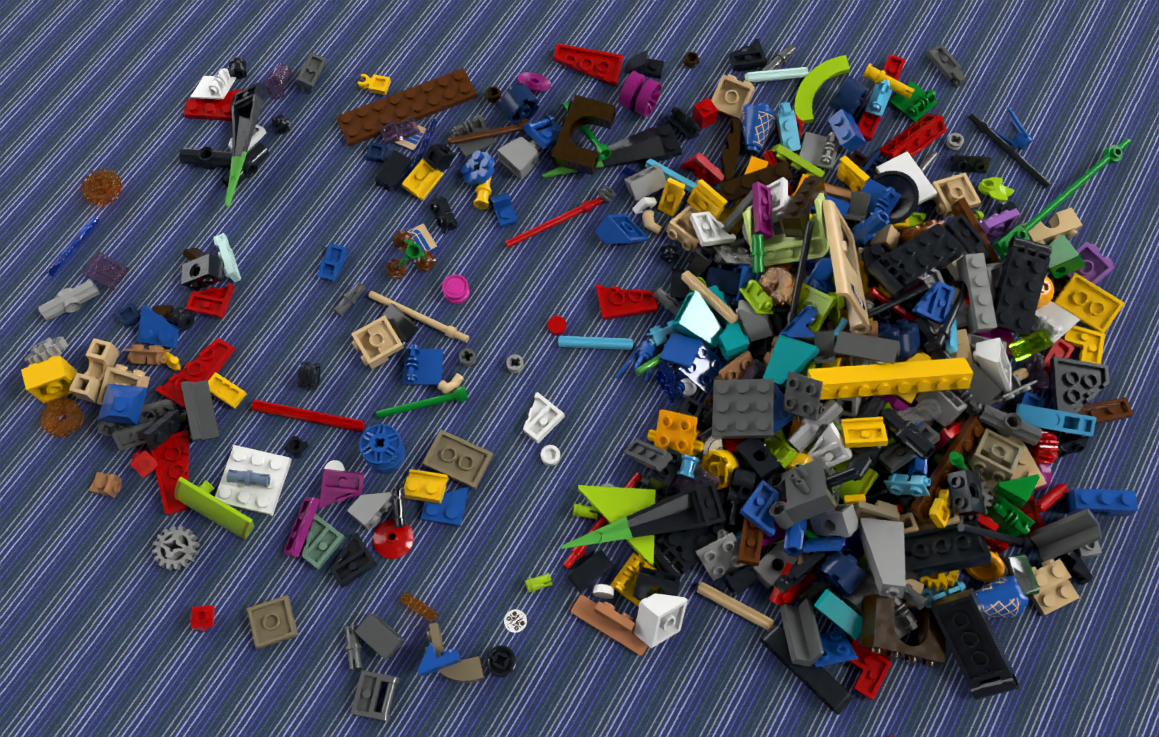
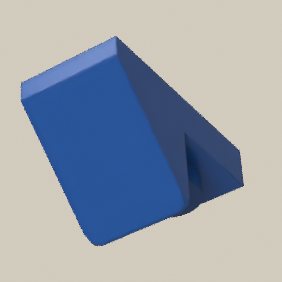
(503, 209)
(797, 326)
(433, 663)

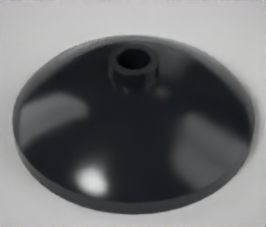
(906, 187)

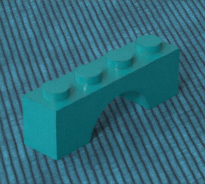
(732, 340)

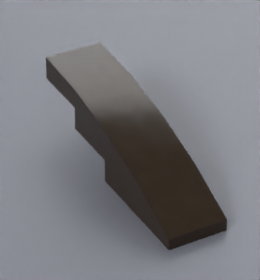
(730, 154)

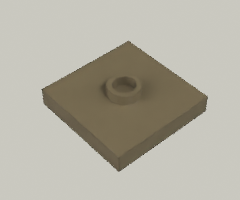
(272, 622)

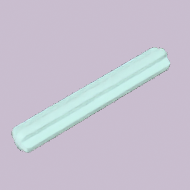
(776, 74)

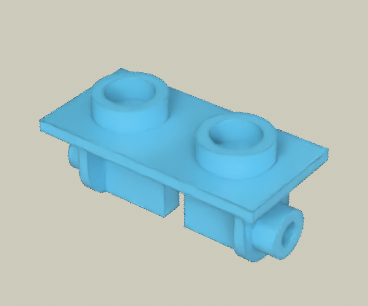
(879, 98)
(658, 334)
(899, 484)
(932, 595)

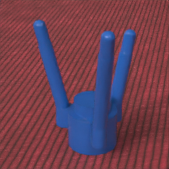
(1022, 139)
(643, 353)

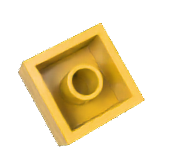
(49, 378)

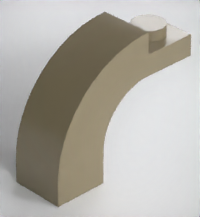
(466, 671)

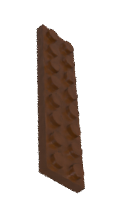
(416, 101)

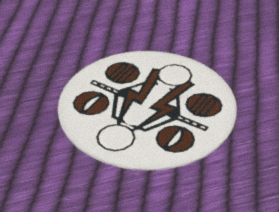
(515, 621)

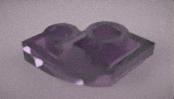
(399, 131)

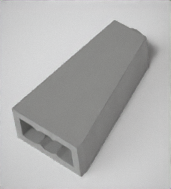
(885, 554)

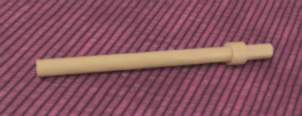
(449, 331)

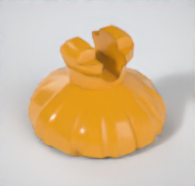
(988, 572)

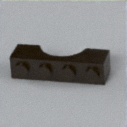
(741, 186)
(798, 211)

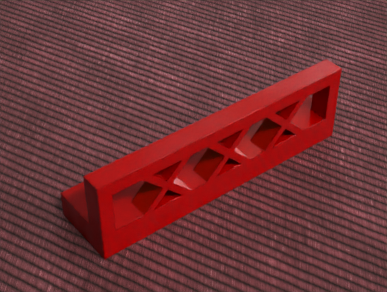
(915, 137)

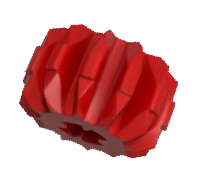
(1045, 450)

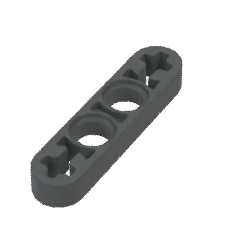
(159, 405)

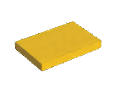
(1089, 303)

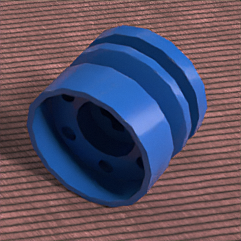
(386, 458)

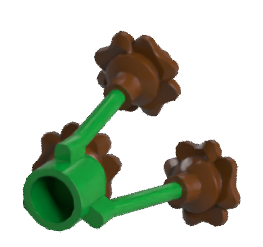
(423, 260)

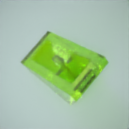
(1029, 344)

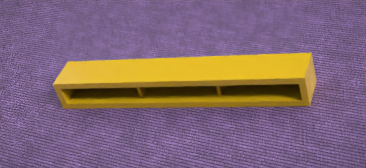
(893, 378)

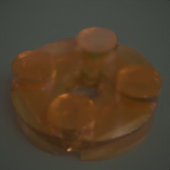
(786, 283)
(51, 414)

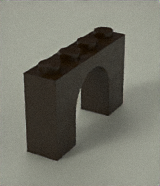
(581, 112)
(880, 635)

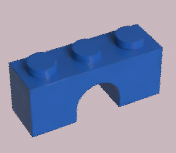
(1112, 501)

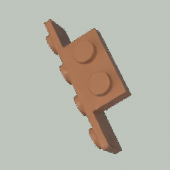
(607, 620)

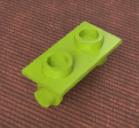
(757, 298)

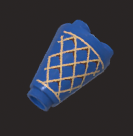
(756, 125)
(1002, 598)

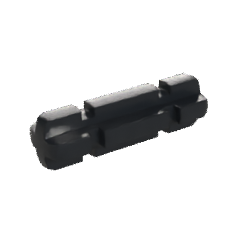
(399, 507)

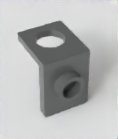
(858, 206)
(826, 343)

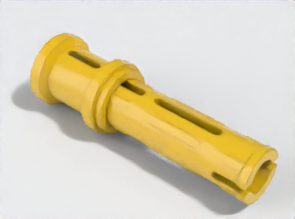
(878, 77)
(483, 192)

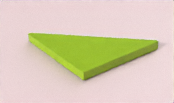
(618, 503)

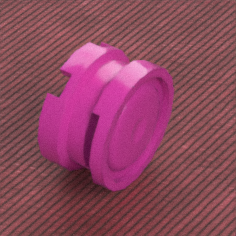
(455, 289)

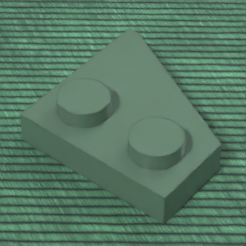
(321, 542)

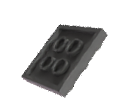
(743, 409)

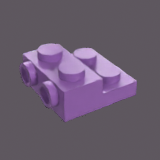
(999, 224)
(1096, 266)

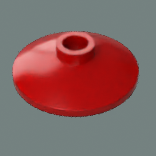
(393, 548)

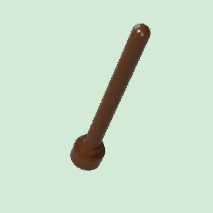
(489, 133)

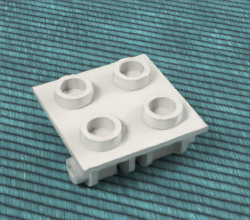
(214, 86)
(1054, 320)

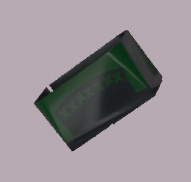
(1020, 568)

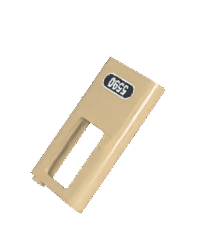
(846, 268)

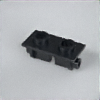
(688, 128)
(966, 163)
(440, 207)
(1072, 444)

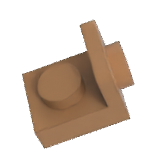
(106, 484)

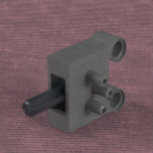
(807, 491)

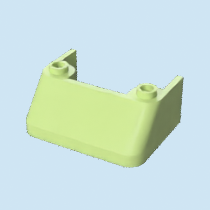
(785, 249)

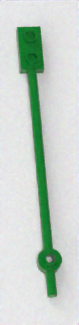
(1111, 155)

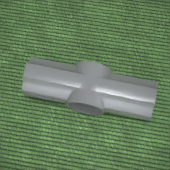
(69, 300)
(814, 429)

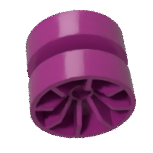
(640, 94)

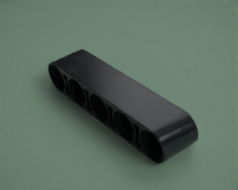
(815, 678)

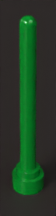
(602, 149)
(459, 395)

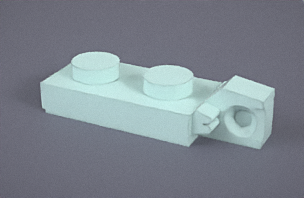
(226, 254)

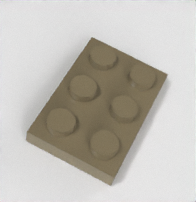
(458, 459)

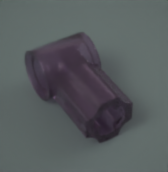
(278, 80)

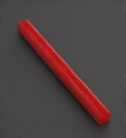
(308, 415)

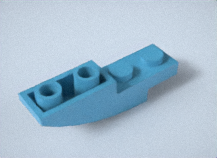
(1057, 420)

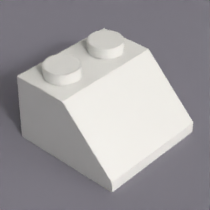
(994, 362)
(659, 618)

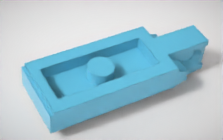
(788, 127)

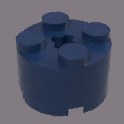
(849, 96)
(518, 103)
(904, 332)
(841, 572)

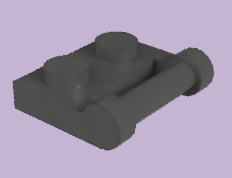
(368, 693)

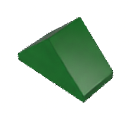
(1017, 490)

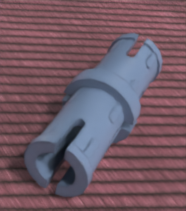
(248, 478)

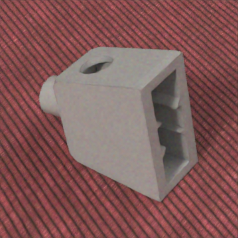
(519, 156)

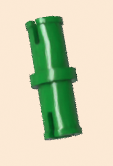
(758, 253)

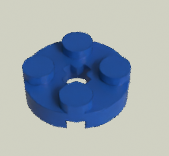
(470, 169)

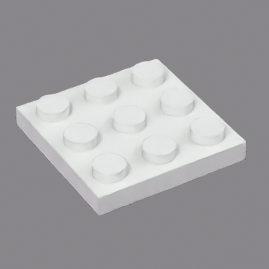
(254, 497)

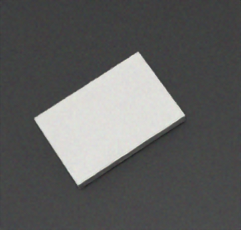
(906, 164)

